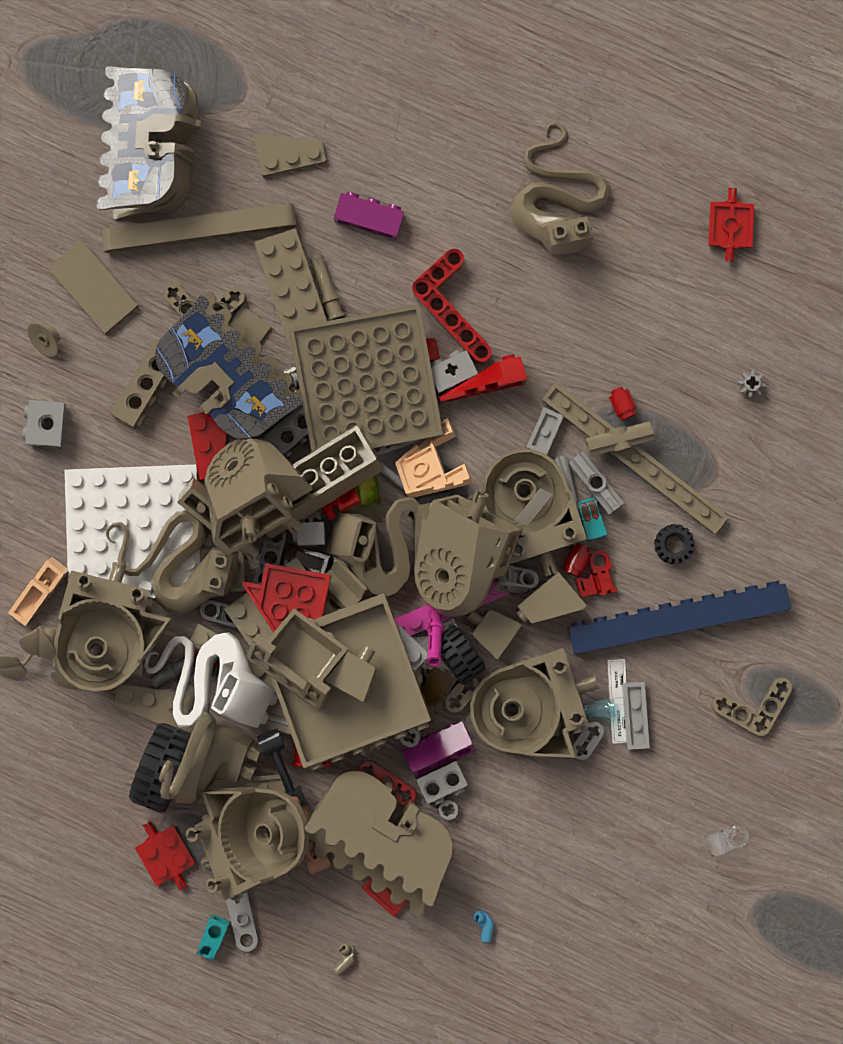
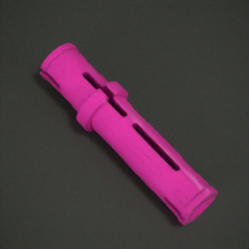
(435, 631)

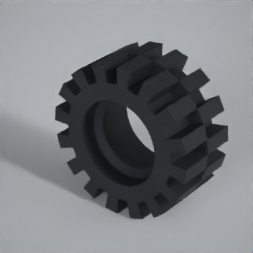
(674, 530)

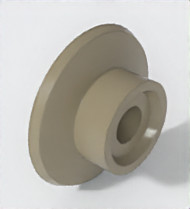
(44, 338)

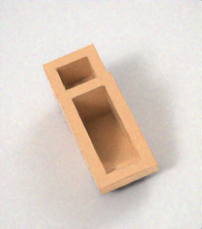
(38, 591)

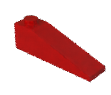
(499, 376)

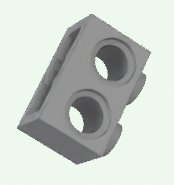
(439, 777)

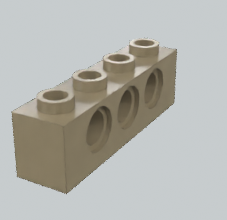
(134, 390)

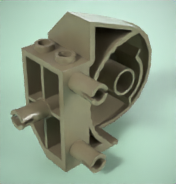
(251, 494)
(555, 524)
(460, 552)
(105, 616)
(545, 703)
(249, 837)

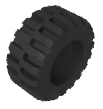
(165, 744)

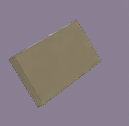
(93, 287)

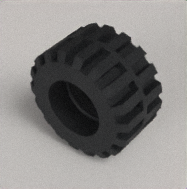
(460, 655)

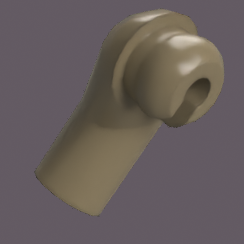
(347, 958)

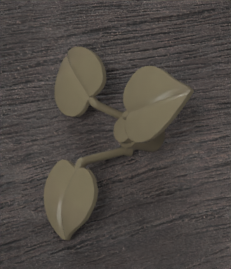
(38, 643)

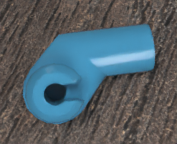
(486, 923)

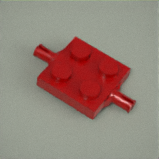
(731, 224)
(164, 855)

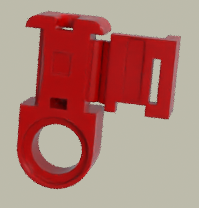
(601, 581)

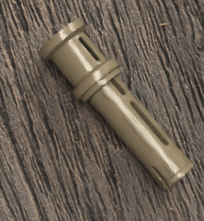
(330, 299)

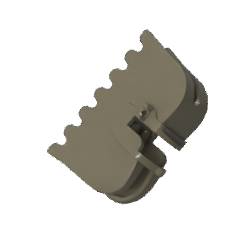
(397, 856)

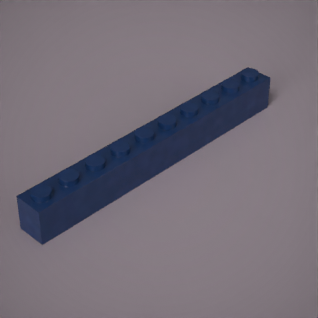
(679, 618)

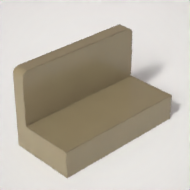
(345, 586)

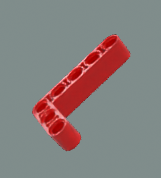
(447, 309)

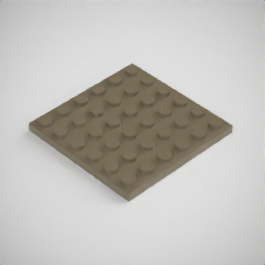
(369, 375)

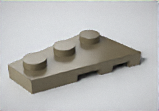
(287, 154)

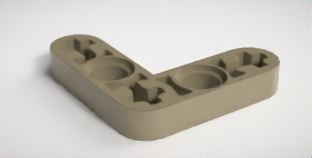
(181, 293)
(752, 716)

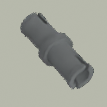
(171, 672)

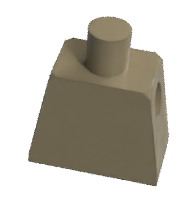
(493, 631)
(355, 674)

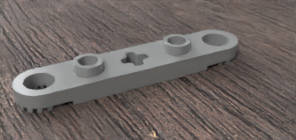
(242, 921)

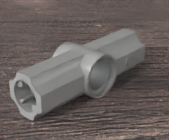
(586, 471)

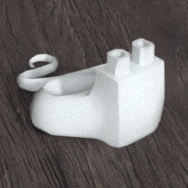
(239, 692)

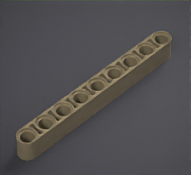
(198, 228)

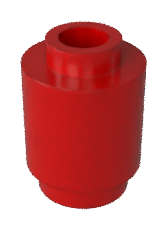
(622, 403)
(577, 560)

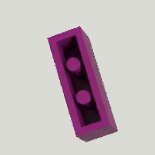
(369, 215)
(438, 750)

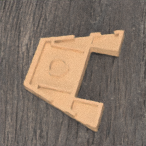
(423, 470)

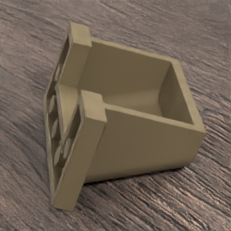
(299, 657)

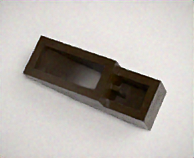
(310, 559)

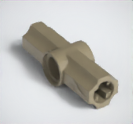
(620, 439)

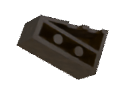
(435, 691)

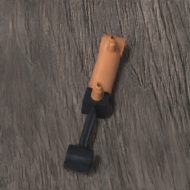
(271, 745)

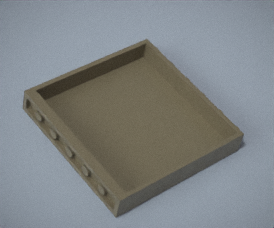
(344, 721)

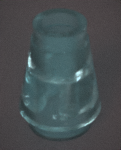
(600, 709)

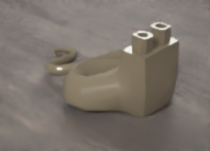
(557, 232)
(357, 544)
(209, 580)
(210, 755)

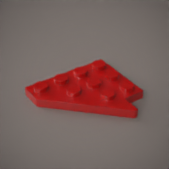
(289, 589)

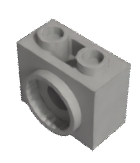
(36, 415)

